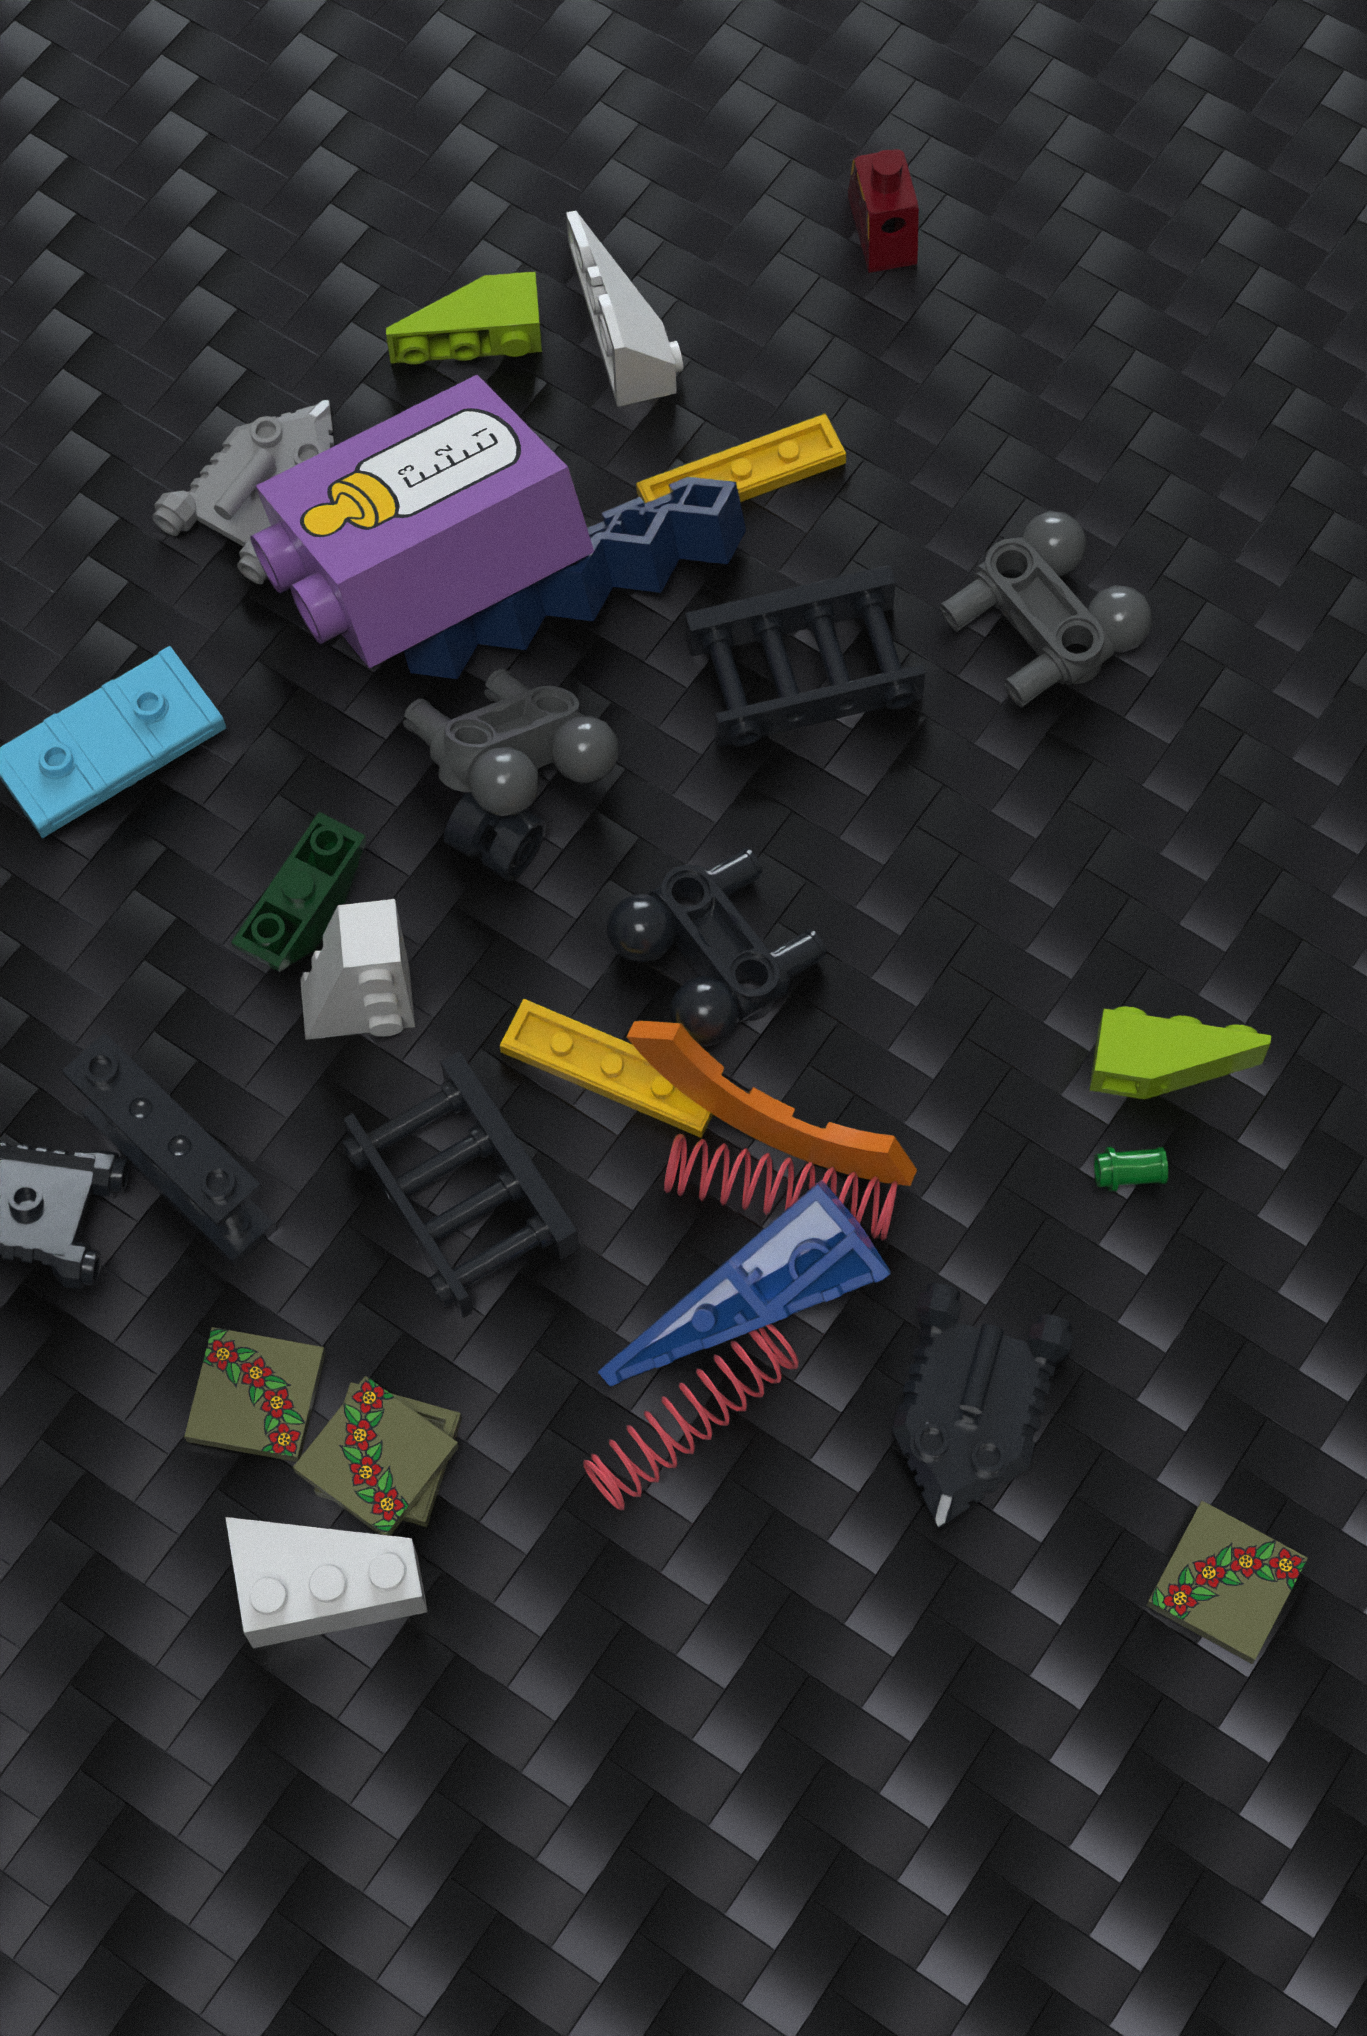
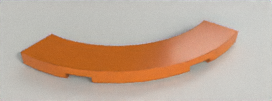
(700, 1078)

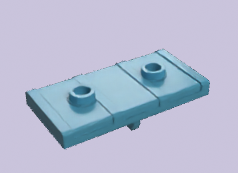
(107, 741)

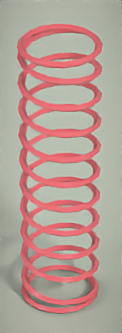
(680, 1147)
(613, 1482)

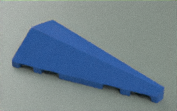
(792, 1264)

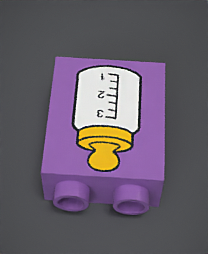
(419, 522)

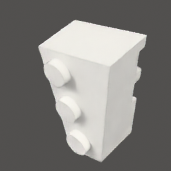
(359, 975)
(319, 1579)

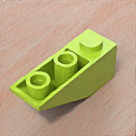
(478, 320)
(1158, 1055)

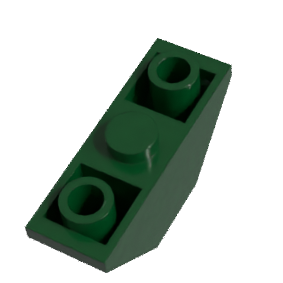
(303, 895)

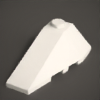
(627, 329)

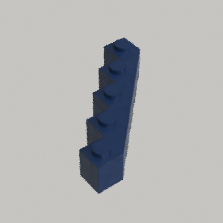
(632, 550)

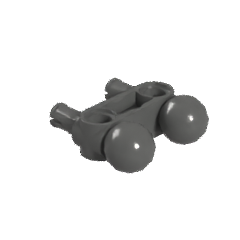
(1047, 610)
(503, 744)

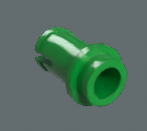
(1130, 1167)

